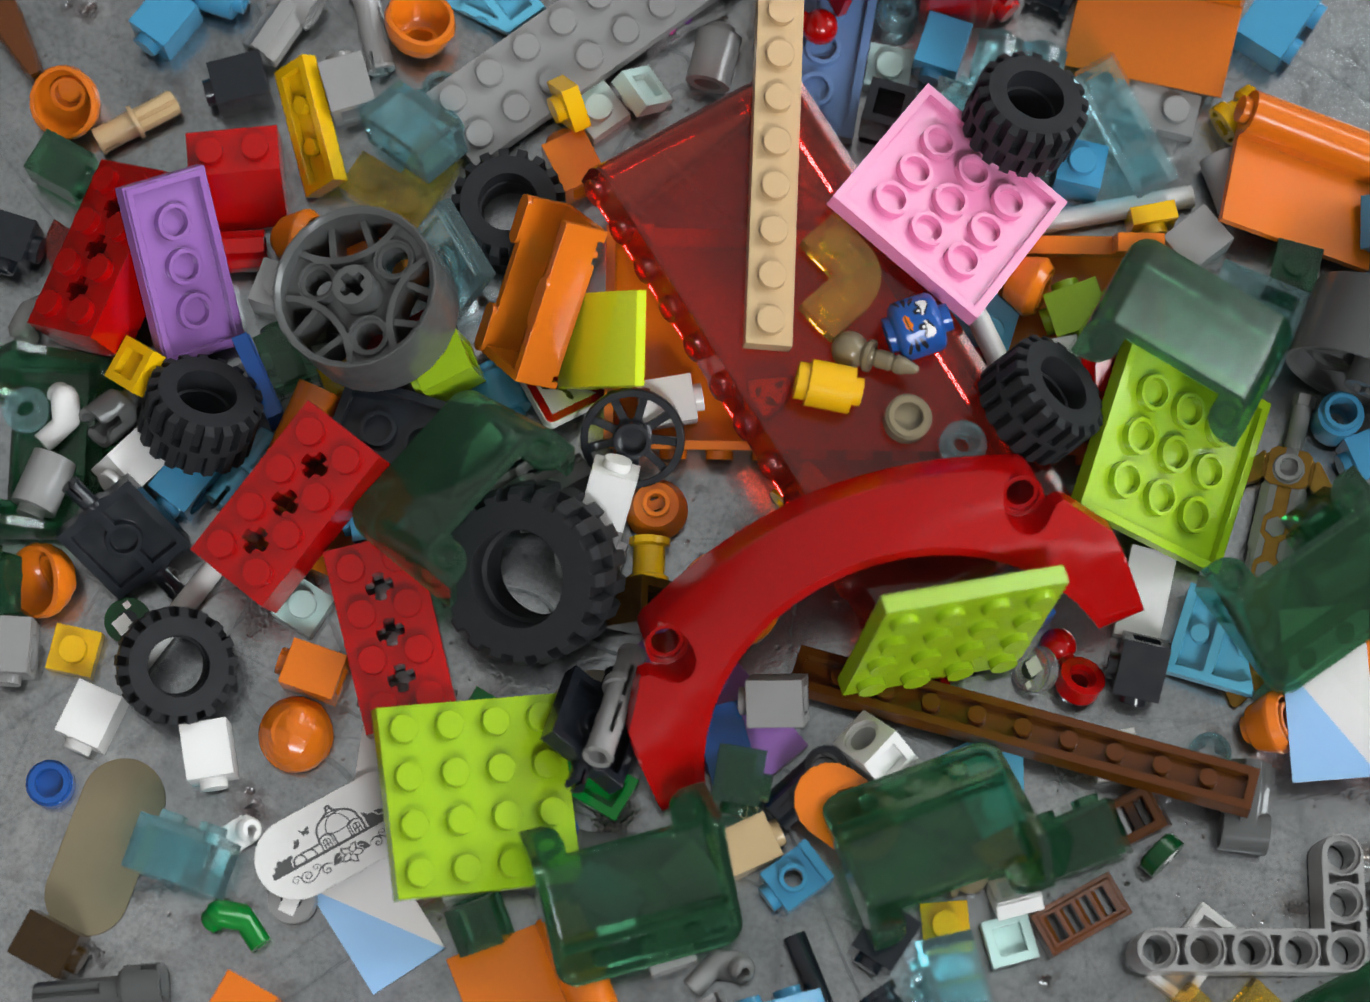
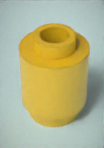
(828, 385)

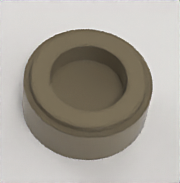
(907, 419)

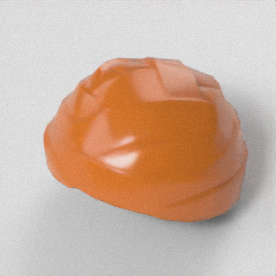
(419, 26)
(65, 101)
(46, 580)
(296, 734)

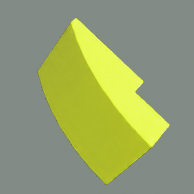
(607, 343)

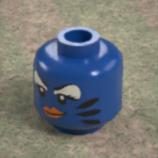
(917, 326)

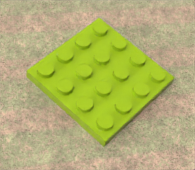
(1159, 465)
(951, 631)
(462, 789)

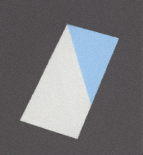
(1332, 722)
(378, 934)

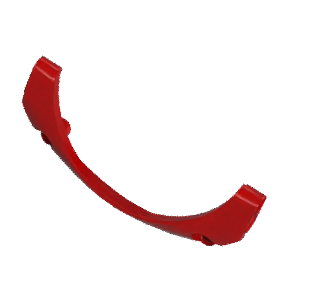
(861, 522)

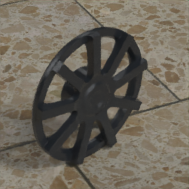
(634, 436)

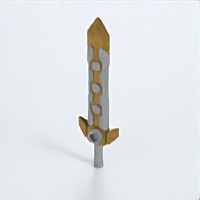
(1286, 477)

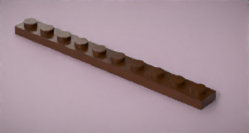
(1043, 737)

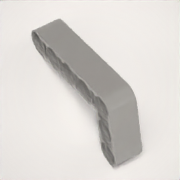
(1271, 942)

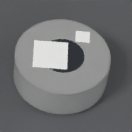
(292, 910)

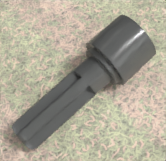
(115, 413)
(133, 984)

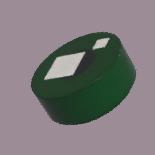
(121, 615)
(1161, 854)

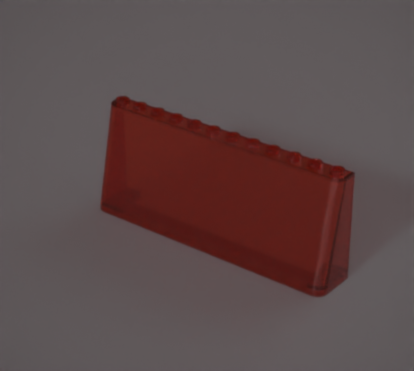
(683, 222)

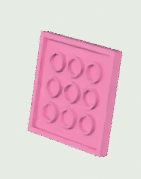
(943, 208)

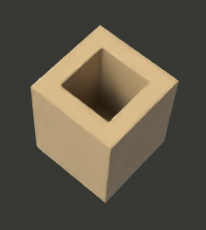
(754, 844)

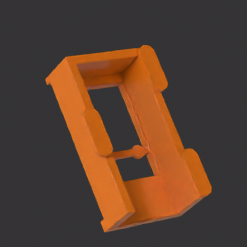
(540, 290)

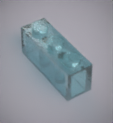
(1126, 125)

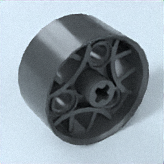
(365, 298)
(1334, 336)

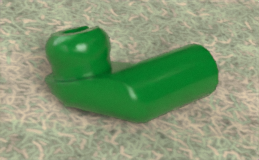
(237, 917)

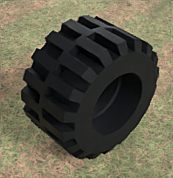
(1029, 87)
(495, 178)
(1040, 400)
(200, 415)
(216, 674)

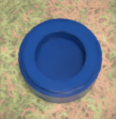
(50, 784)

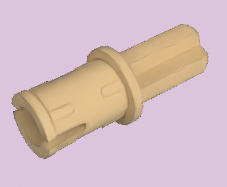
(136, 121)

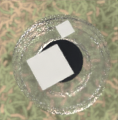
(1036, 670)

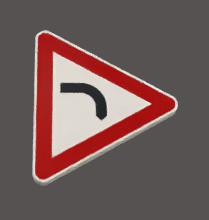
(559, 405)

